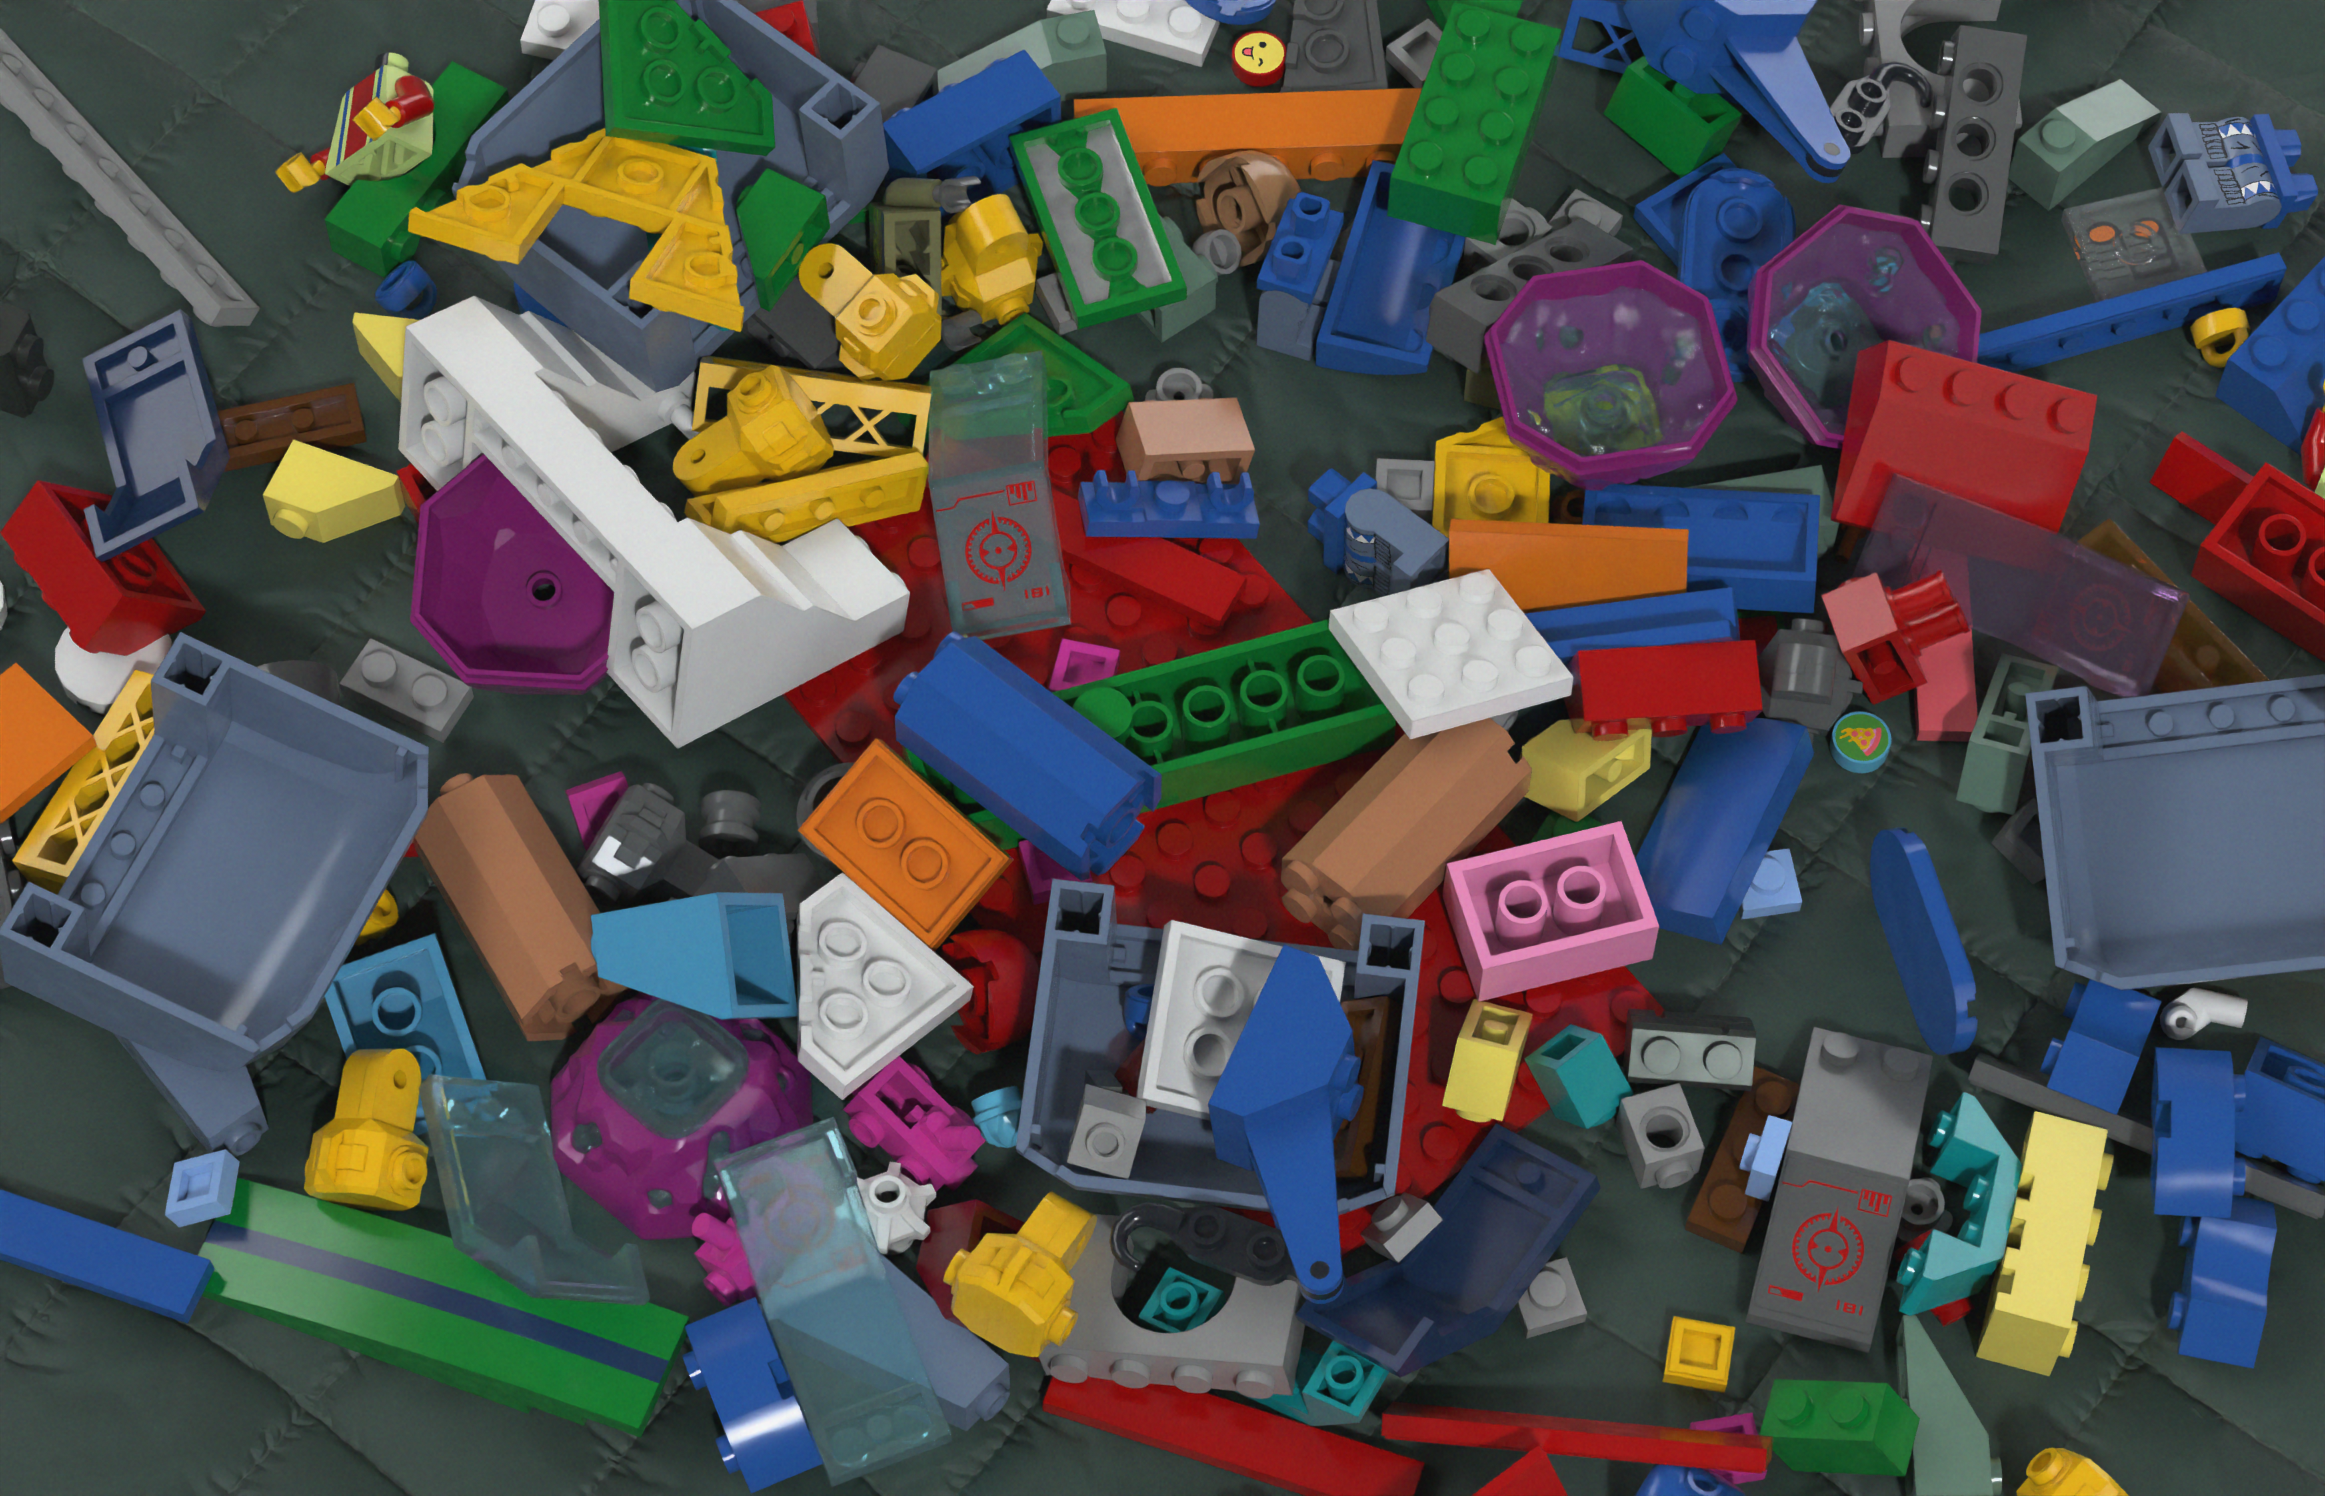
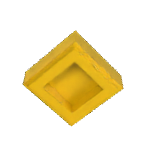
(1698, 1354)

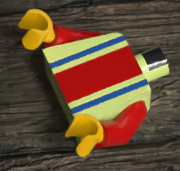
(378, 131)

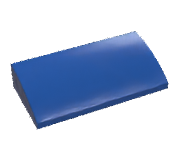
(1385, 288)
(1736, 539)
(1720, 824)

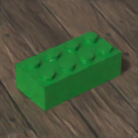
(1474, 123)

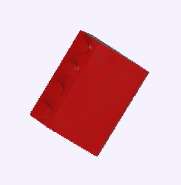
(1961, 431)

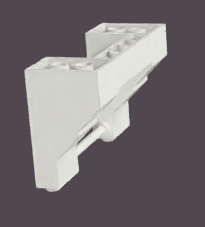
(697, 613)

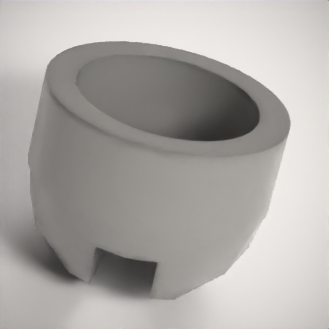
(1220, 249)

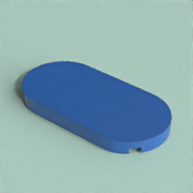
(1726, 235)
(1923, 940)

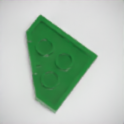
(675, 82)
(1078, 387)

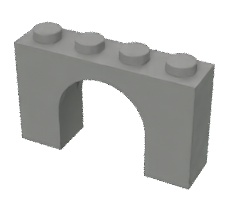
(1907, 124)
(1243, 1348)

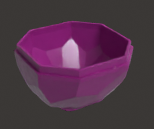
(476, 587)

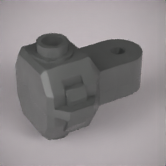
(1806, 678)
(643, 852)

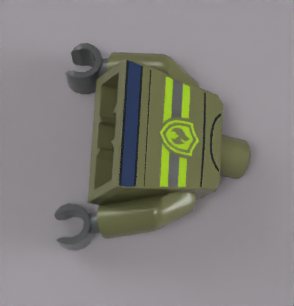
(908, 240)

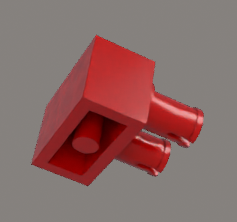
(1888, 628)

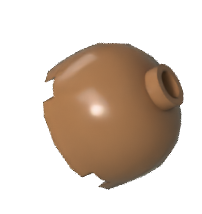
(1247, 197)

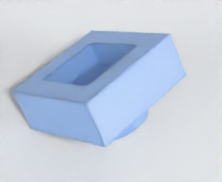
(1773, 887)
(1763, 1157)
(202, 1188)

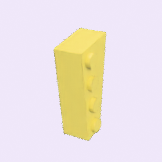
(2044, 1253)

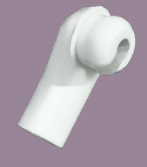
(2197, 1009)

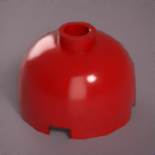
(1003, 991)

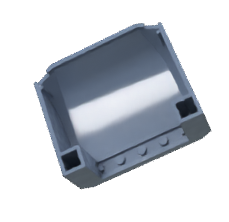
(583, 263)
(2183, 831)
(224, 867)
(1082, 1027)

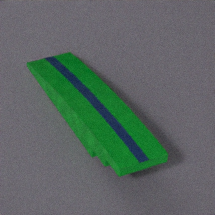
(436, 1310)

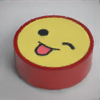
(1258, 58)

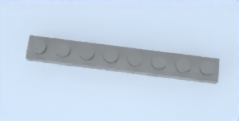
(120, 192)

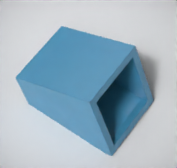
(702, 952)

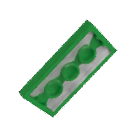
(1097, 218)

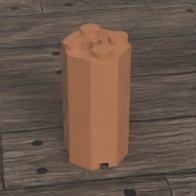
(1401, 826)
(516, 903)

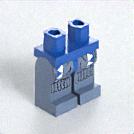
(2231, 172)
(1298, 276)
(1374, 536)

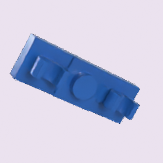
(1168, 508)

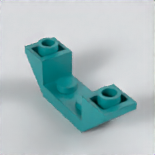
(1977, 1157)
(1326, 1387)

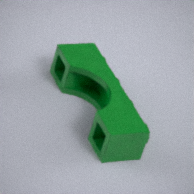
(373, 216)

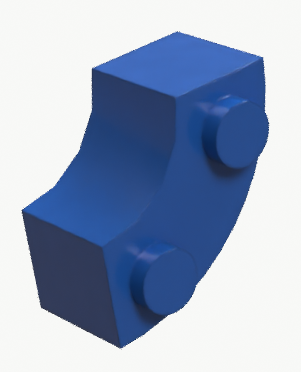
(2100, 1045)
(2195, 1133)
(2224, 1283)
(751, 1395)

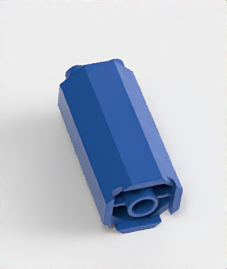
(1025, 755)

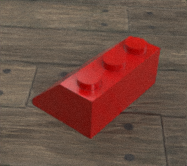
(2272, 557)
(105, 604)
(1664, 689)

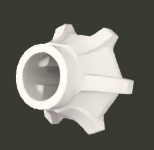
(896, 1209)

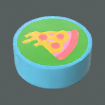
(1860, 742)

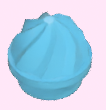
(998, 1116)

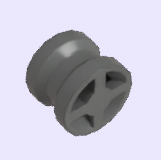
(729, 824)

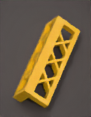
(830, 389)
(797, 506)
(89, 788)

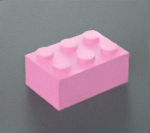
(1550, 911)

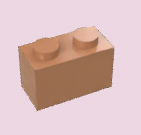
(1185, 440)

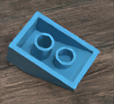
(405, 1003)

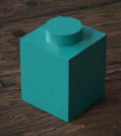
(1579, 1077)

